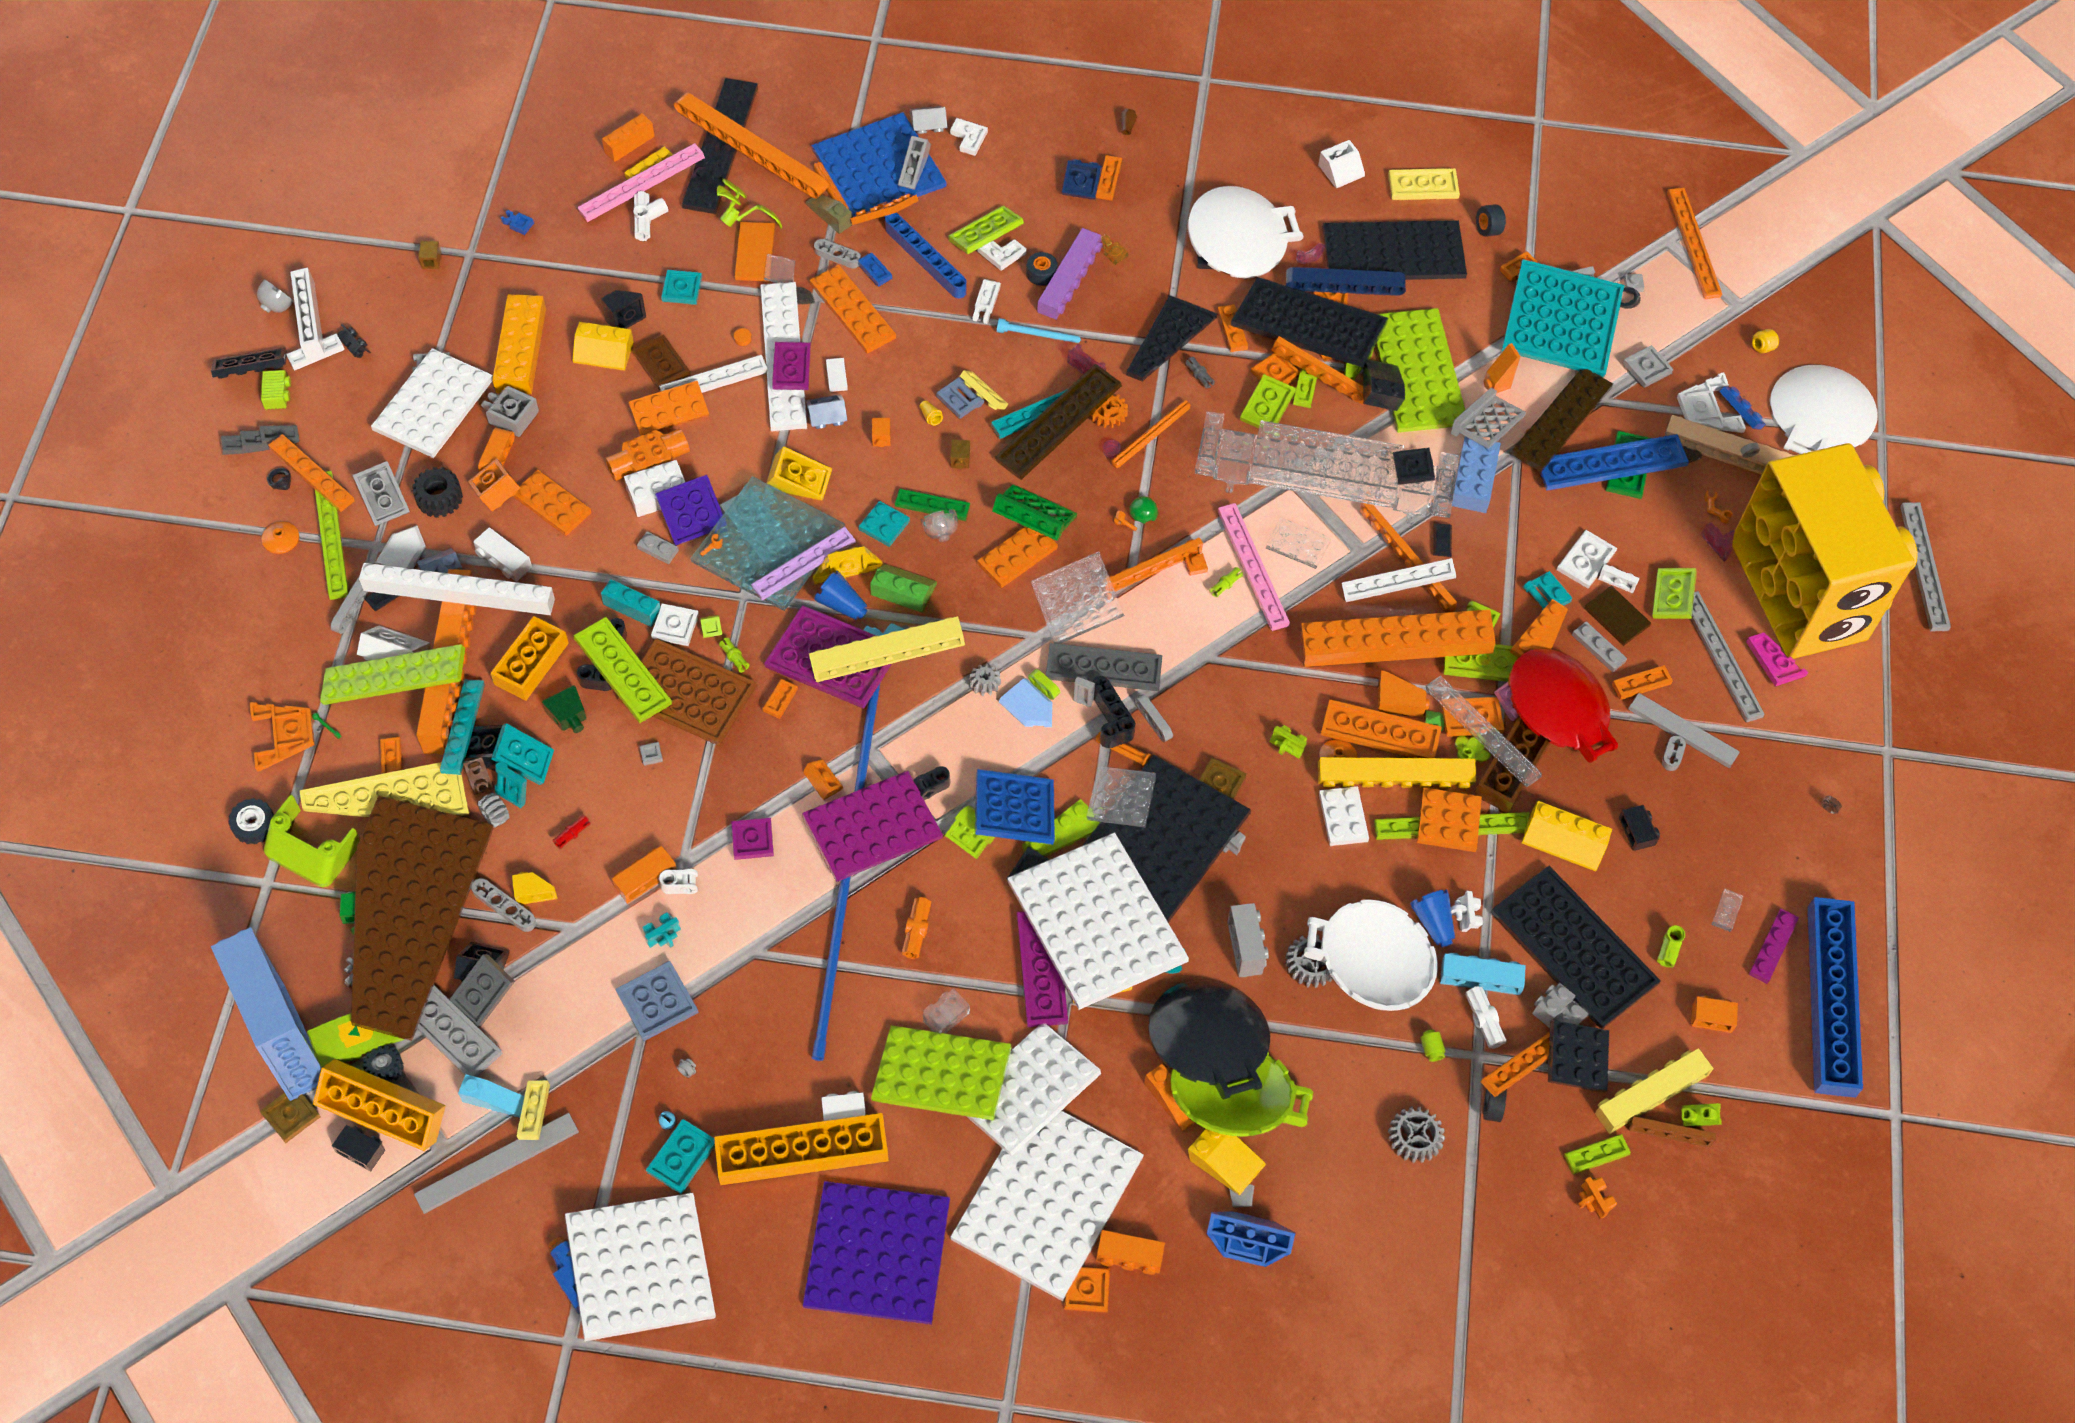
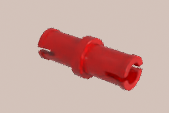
(571, 832)

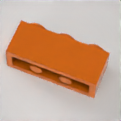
(628, 137)
(642, 874)
(1130, 1252)

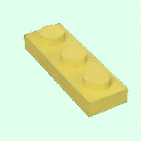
(983, 390)
(533, 1110)

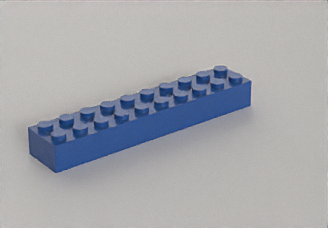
(1834, 997)

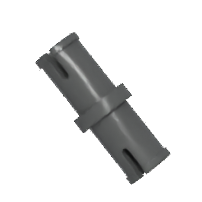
(1200, 372)

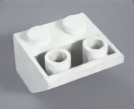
(1341, 164)

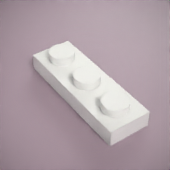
(331, 346)

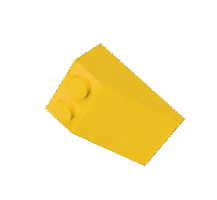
(799, 475)
(1226, 1159)

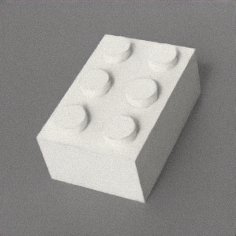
(645, 483)

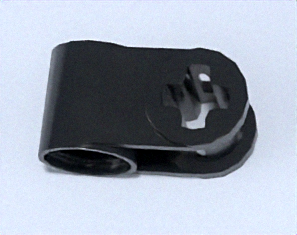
(930, 785)

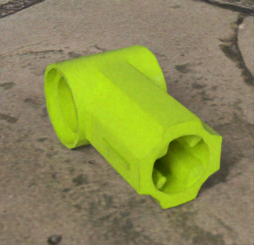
(1671, 947)

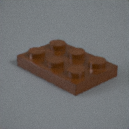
(661, 361)

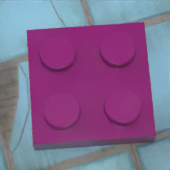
(752, 838)

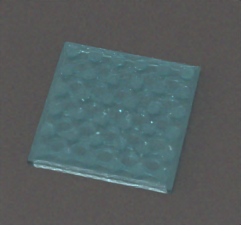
(761, 534)

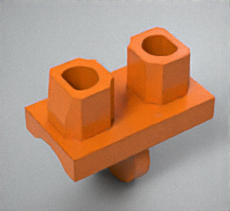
(1593, 1199)

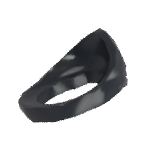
(1633, 303)
(284, 483)

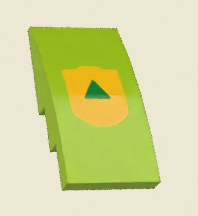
(345, 1042)

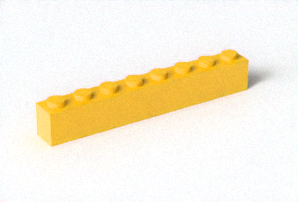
(1396, 772)

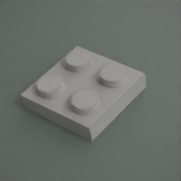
(1647, 366)

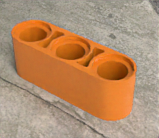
(497, 447)

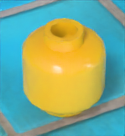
(1765, 341)

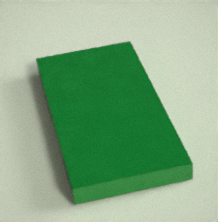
(1632, 485)

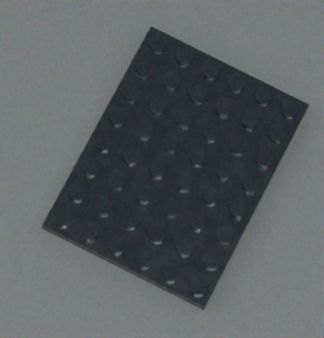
(1182, 834)

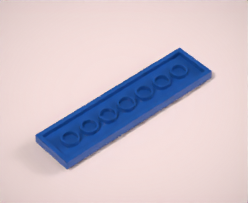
(1614, 462)

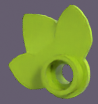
(1471, 749)

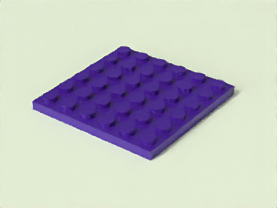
(877, 1253)

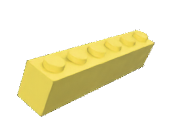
(1653, 1090)

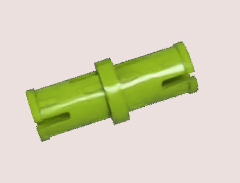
(1226, 582)
(734, 654)

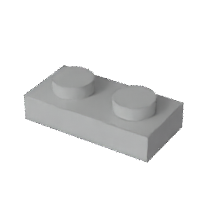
(657, 547)

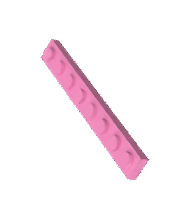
(641, 182)
(1253, 567)

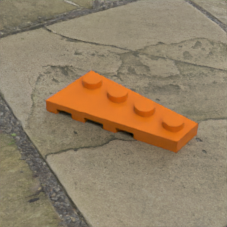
(1542, 631)

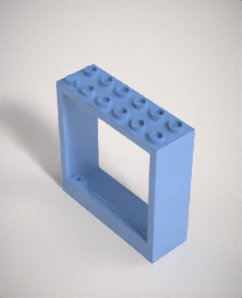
(268, 1012)

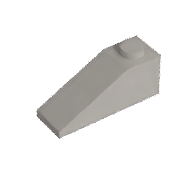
(914, 162)

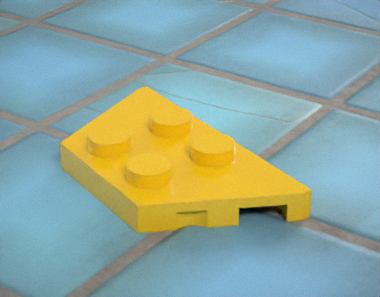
(848, 563)

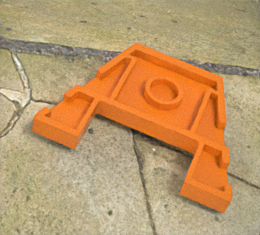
(291, 732)

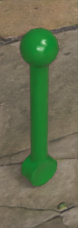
(315, 716)

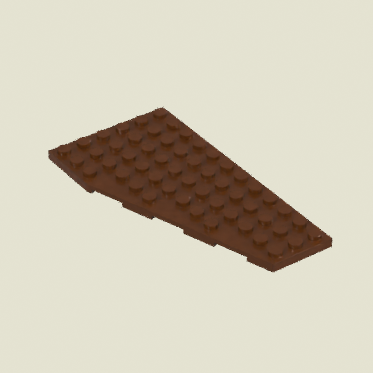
(408, 901)

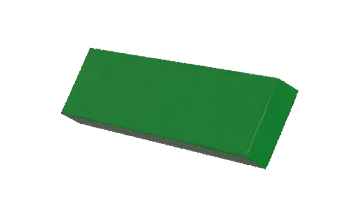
(930, 503)

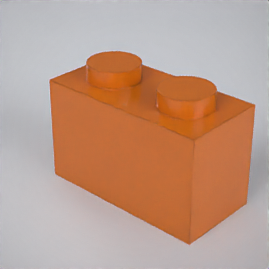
(1714, 1014)

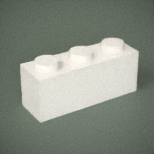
(502, 554)

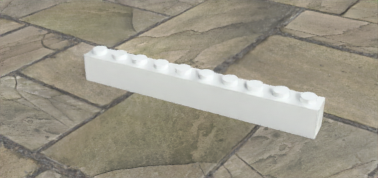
(457, 588)

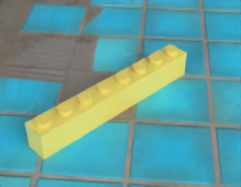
(887, 649)

